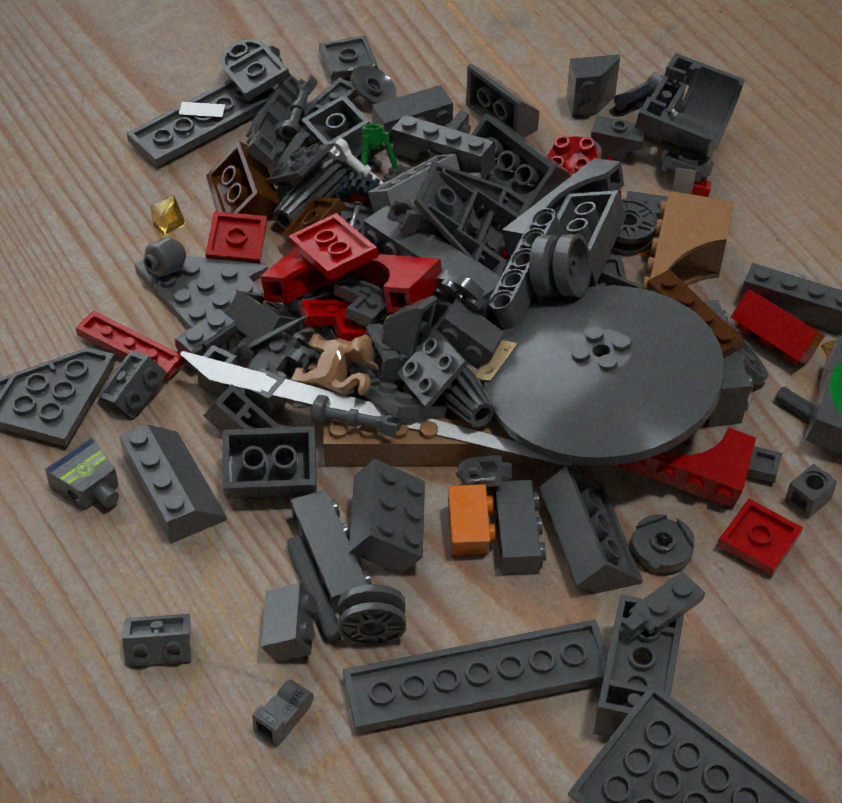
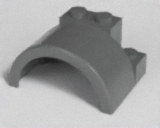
(703, 114)

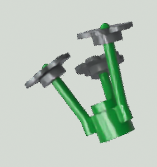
(372, 139)

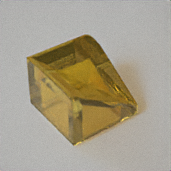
(167, 215)

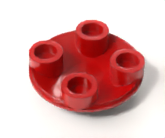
(573, 152)

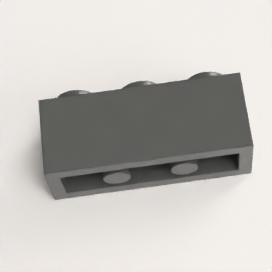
(428, 105)
(518, 528)

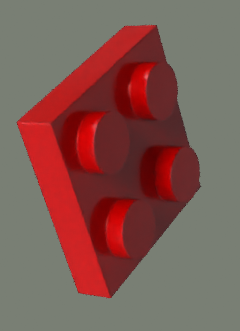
(236, 237)
(760, 536)

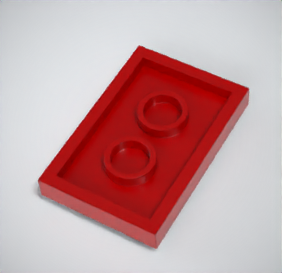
(333, 246)

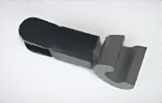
(637, 96)

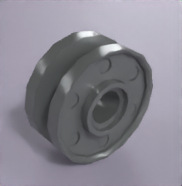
(637, 230)
(371, 615)

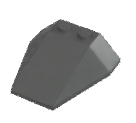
(470, 212)

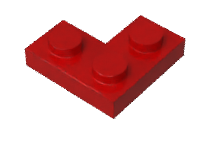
(331, 314)

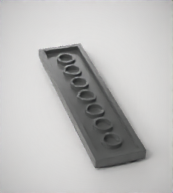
(475, 675)

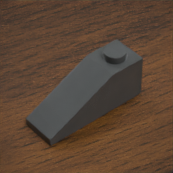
(237, 411)

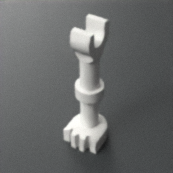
(344, 155)

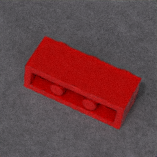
(776, 328)

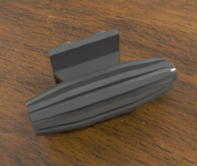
(308, 179)
(442, 372)

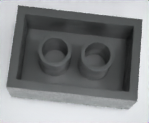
(269, 462)
(387, 516)

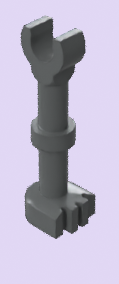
(290, 127)
(320, 411)

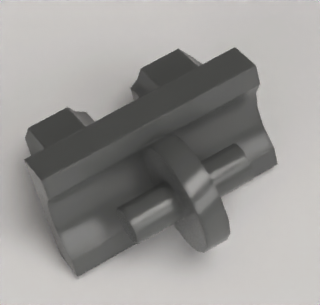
(484, 470)

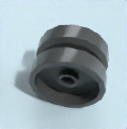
(560, 266)

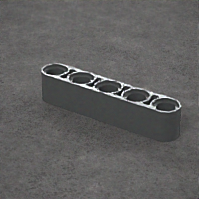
(515, 288)

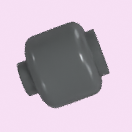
(164, 257)

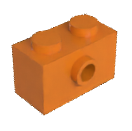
(469, 519)

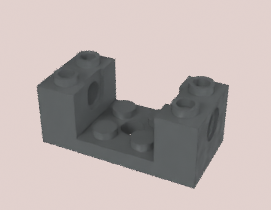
(626, 679)

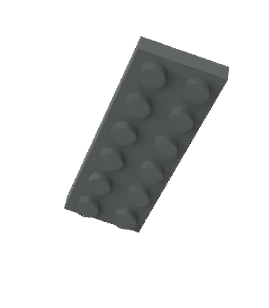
(175, 133)

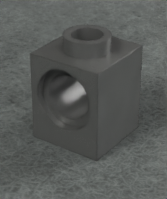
(810, 491)

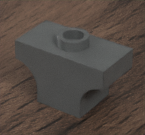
(617, 137)

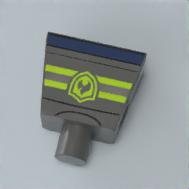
(84, 476)

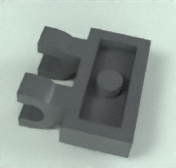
(278, 353)

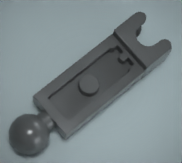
(409, 217)

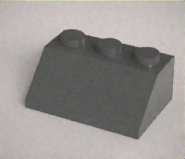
(492, 97)

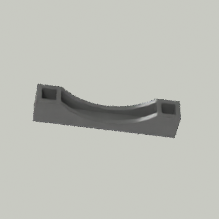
(594, 177)

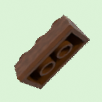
(241, 184)

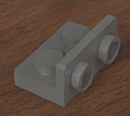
(132, 383)
(157, 640)

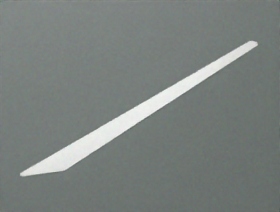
(289, 389)

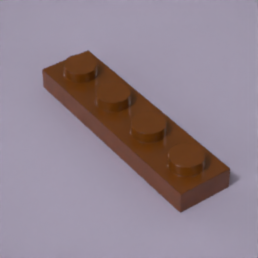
(673, 287)

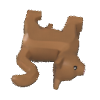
(336, 362)

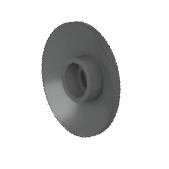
(372, 84)

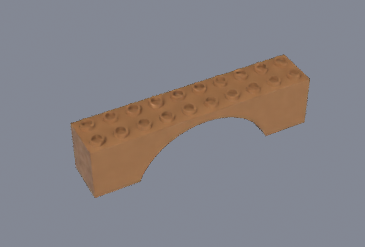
(690, 238)

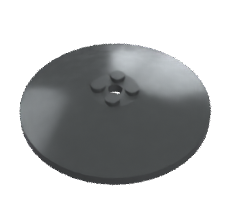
(614, 408)

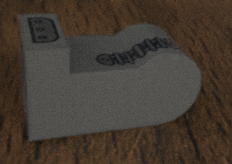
(282, 712)

